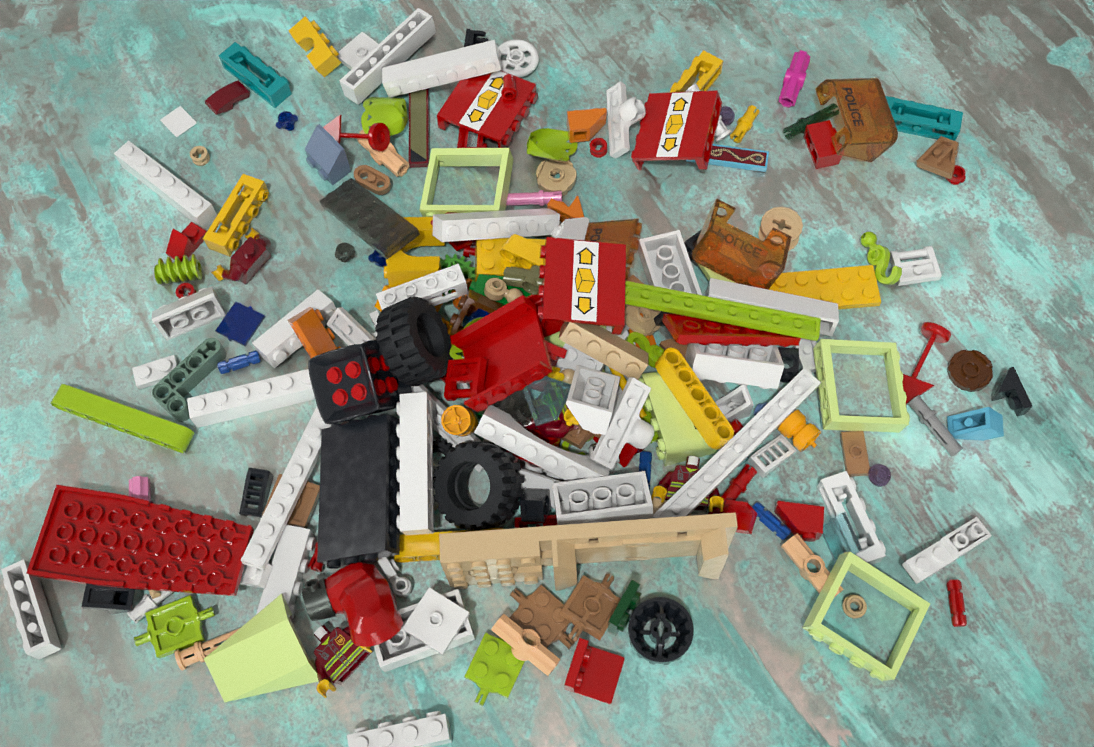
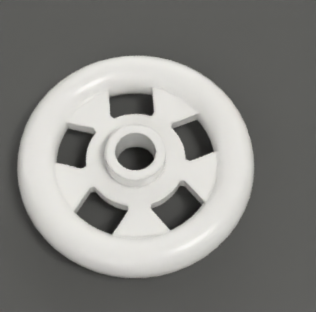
(518, 54)

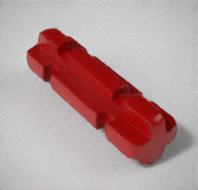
(956, 603)

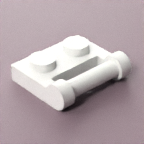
(919, 270)

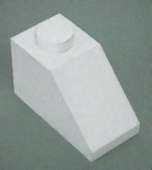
(571, 229)

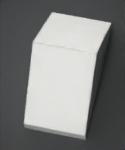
(736, 404)

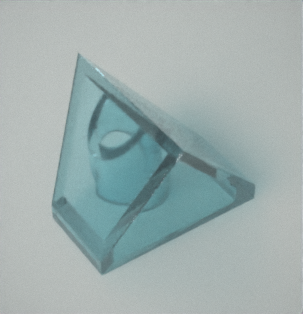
(546, 399)

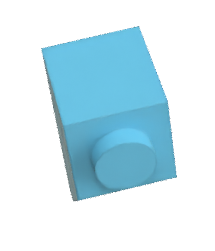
(976, 425)

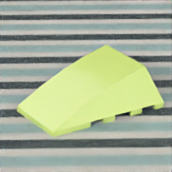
(261, 656)

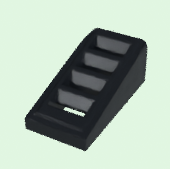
(248, 491)

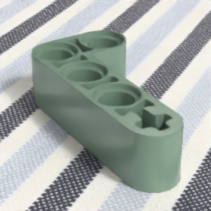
(192, 375)

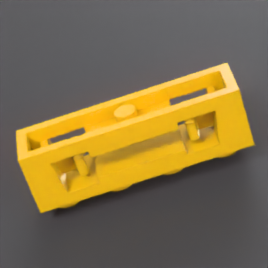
(707, 66)
(236, 215)

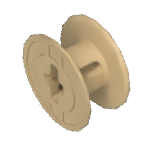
(783, 220)

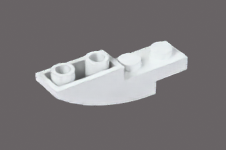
(946, 550)

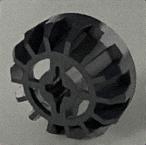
(661, 609)

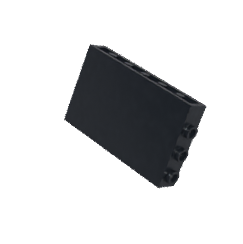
(359, 491)

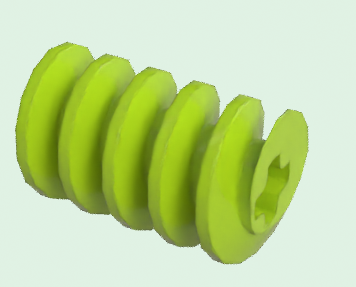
(177, 270)

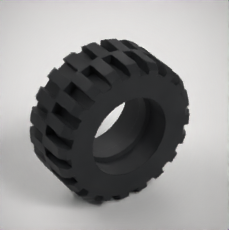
(413, 341)
(452, 485)

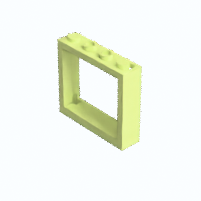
(467, 157)
(827, 390)
(886, 585)

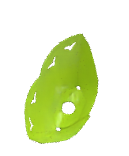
(385, 111)
(550, 144)

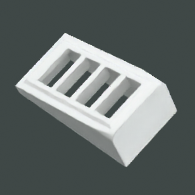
(760, 467)

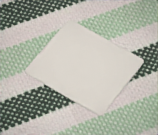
(178, 121)

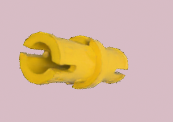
(744, 124)

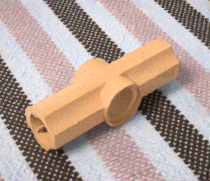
(388, 157)
(801, 555)
(525, 644)

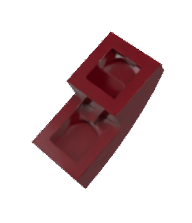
(225, 97)

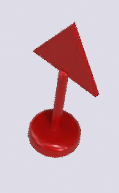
(377, 136)
(911, 385)

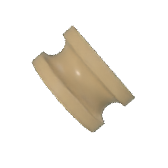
(194, 154)

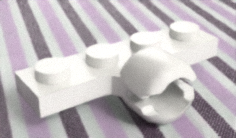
(621, 114)
(625, 425)

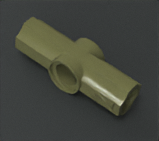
(523, 278)

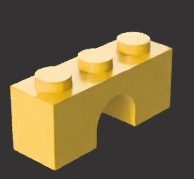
(322, 56)

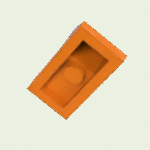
(566, 212)

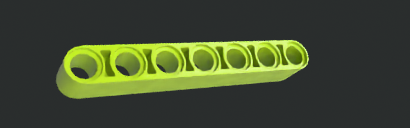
(122, 418)

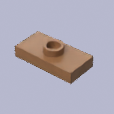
(854, 453)

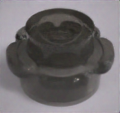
(342, 248)
(522, 414)

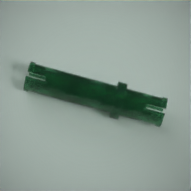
(820, 116)

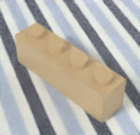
(605, 348)

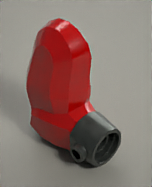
(362, 597)

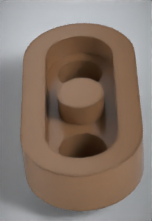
(373, 180)

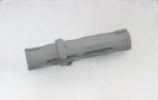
(930, 419)

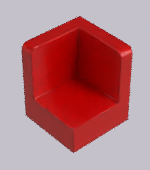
(744, 513)

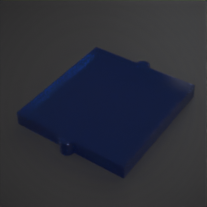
(240, 323)

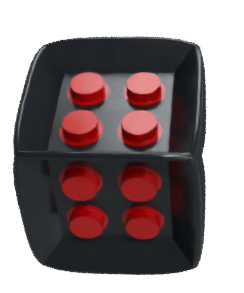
(353, 383)

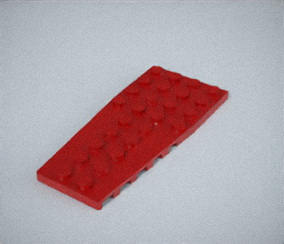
(137, 545)

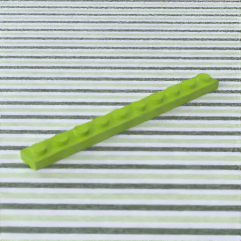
(722, 311)

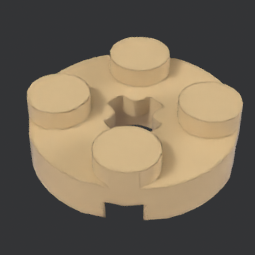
(551, 167)
(637, 323)

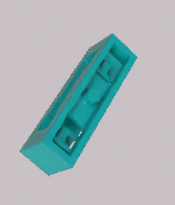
(276, 87)
(921, 119)

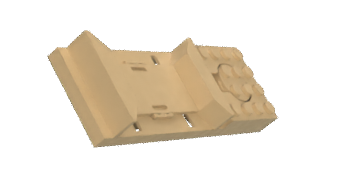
(521, 553)

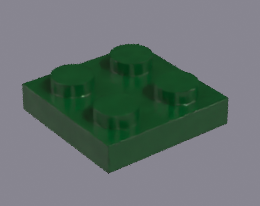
(621, 614)

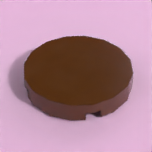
(970, 370)

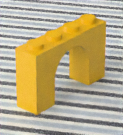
(405, 268)

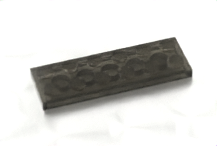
(369, 218)

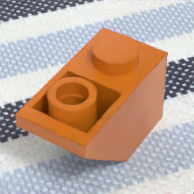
(585, 124)

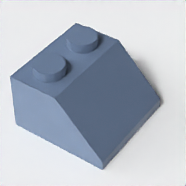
(327, 156)

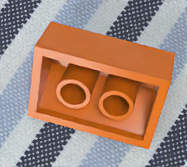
(312, 332)

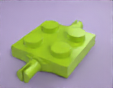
(174, 626)
(493, 668)

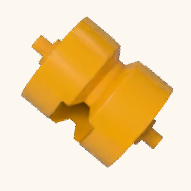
(459, 421)
(803, 434)

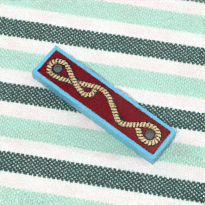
(738, 158)

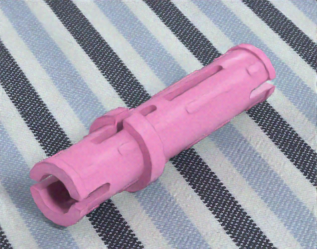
(535, 198)

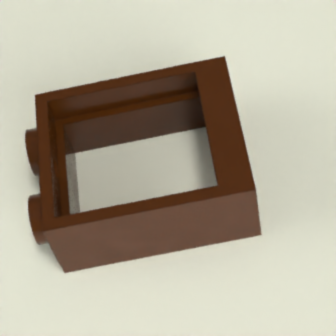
(475, 299)

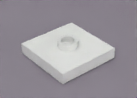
(356, 50)
(436, 621)

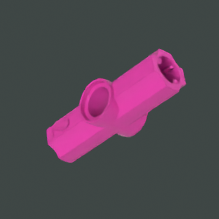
(794, 79)

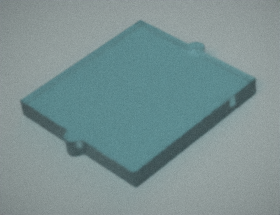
(840, 536)

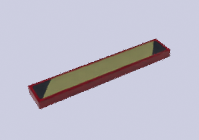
(419, 128)

